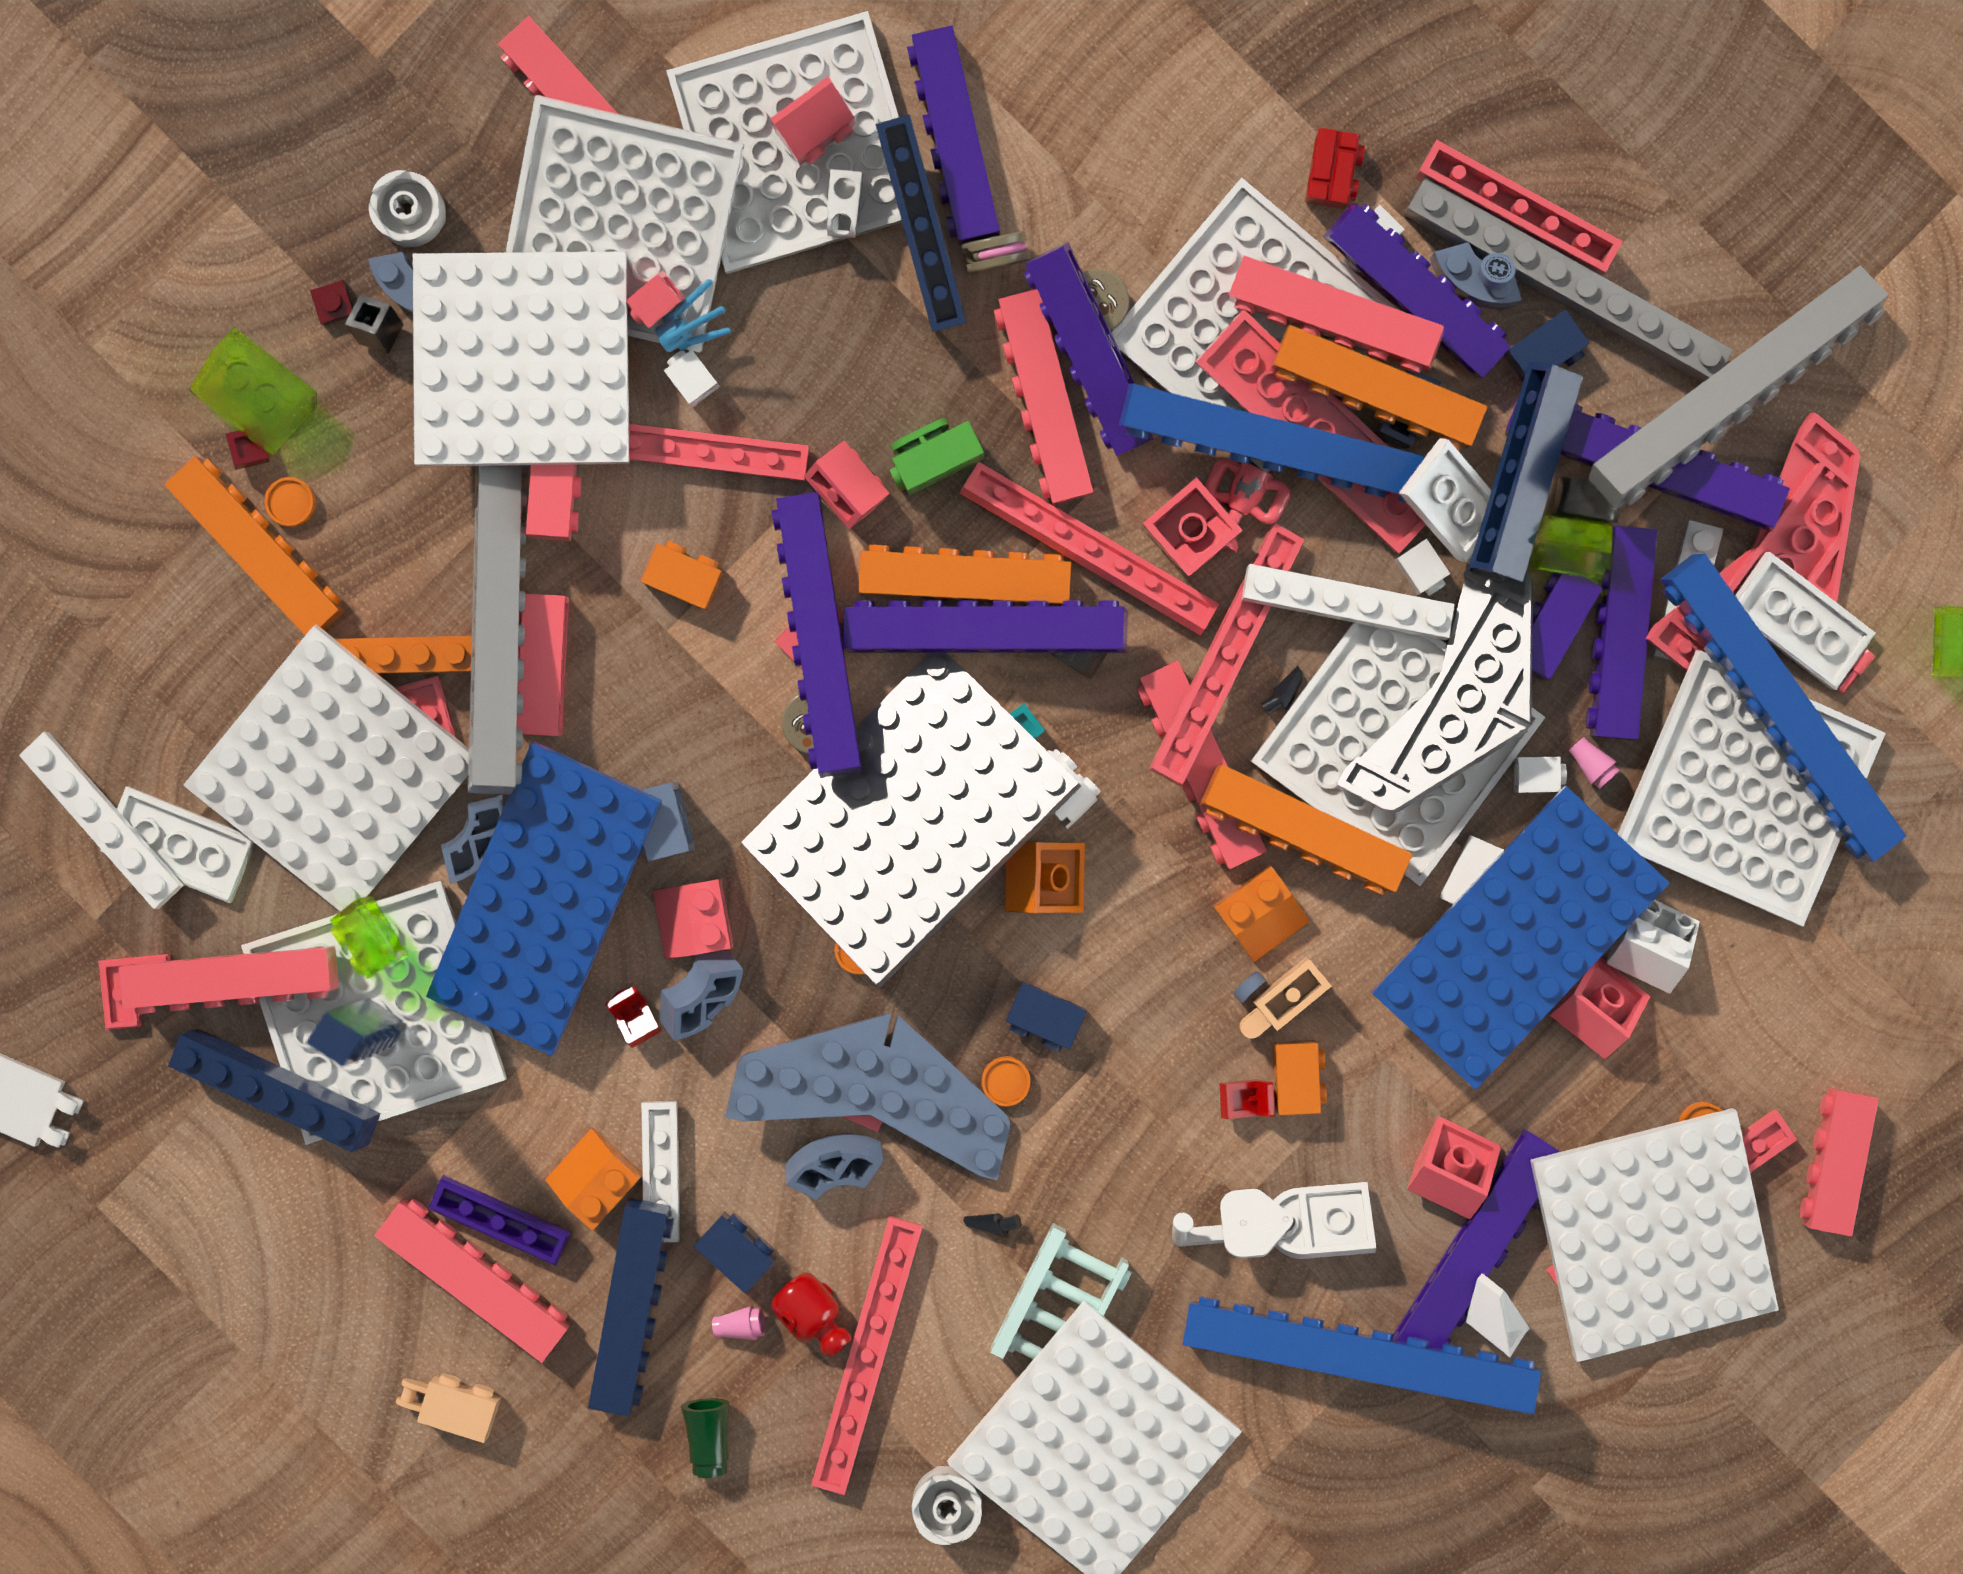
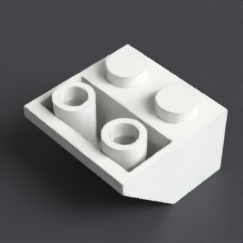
(1656, 946)

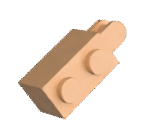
(1285, 999)
(452, 1405)

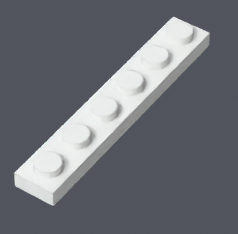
(1347, 602)
(101, 820)

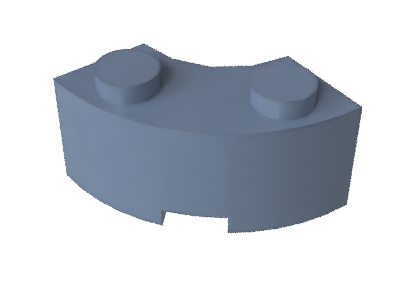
(1461, 269)
(395, 277)
(468, 848)
(700, 995)
(833, 1163)

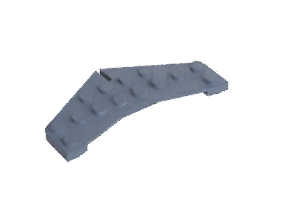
(856, 1075)

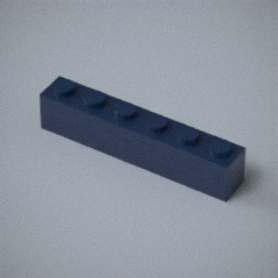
(920, 223)
(1526, 471)
(355, 1032)
(274, 1090)
(630, 1306)

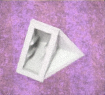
(1496, 1316)

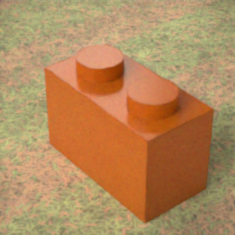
(682, 575)
(1298, 1077)

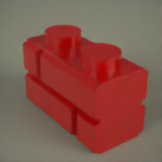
(1333, 168)

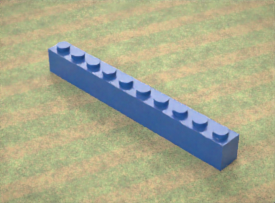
(1268, 440)
(1782, 707)
(1362, 1356)

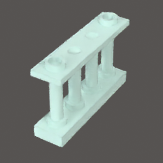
(1041, 1278)

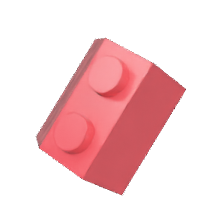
(814, 122)
(1192, 527)
(693, 919)
(1601, 1008)
(1454, 1168)

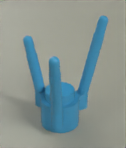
(676, 333)

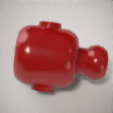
(809, 1312)

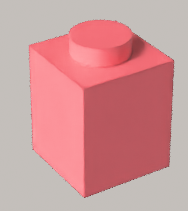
(654, 300)

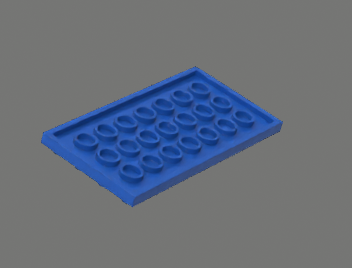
(543, 898)
(1520, 937)

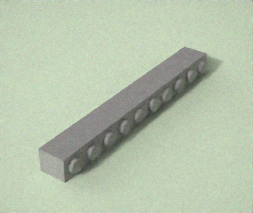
(1569, 282)
(1738, 387)
(497, 630)

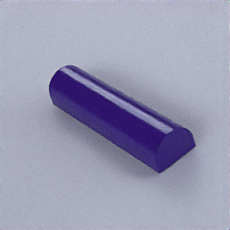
(499, 1220)

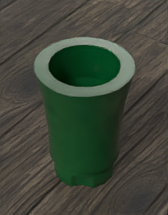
(707, 1435)

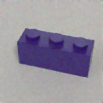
(1559, 619)

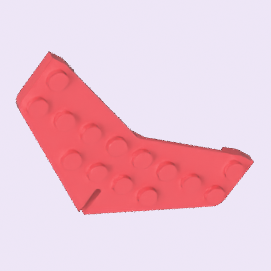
(1807, 535)

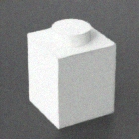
(690, 377)
(1423, 568)
(1538, 774)

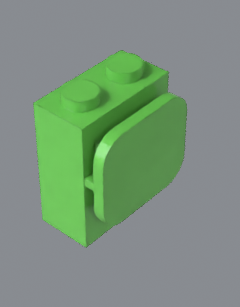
(933, 455)

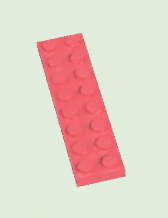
(1241, 366)

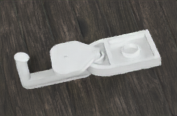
(1325, 1220)

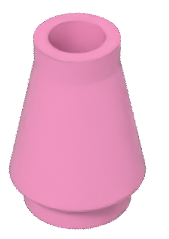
(1594, 763)
(740, 1324)

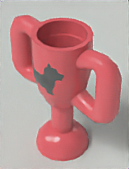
(1247, 492)

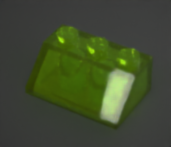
(253, 391)

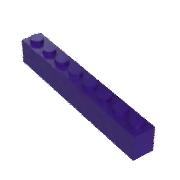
(1700, 481)
(986, 628)
(818, 635)
(1476, 1247)

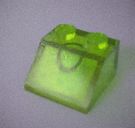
(1572, 545)
(367, 937)

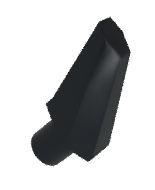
(1284, 692)
(993, 1223)

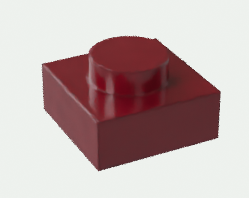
(332, 302)
(244, 451)

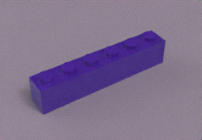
(955, 135)
(1417, 290)
(1086, 339)
(1622, 635)

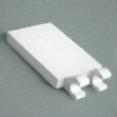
(1449, 498)
(30, 1103)

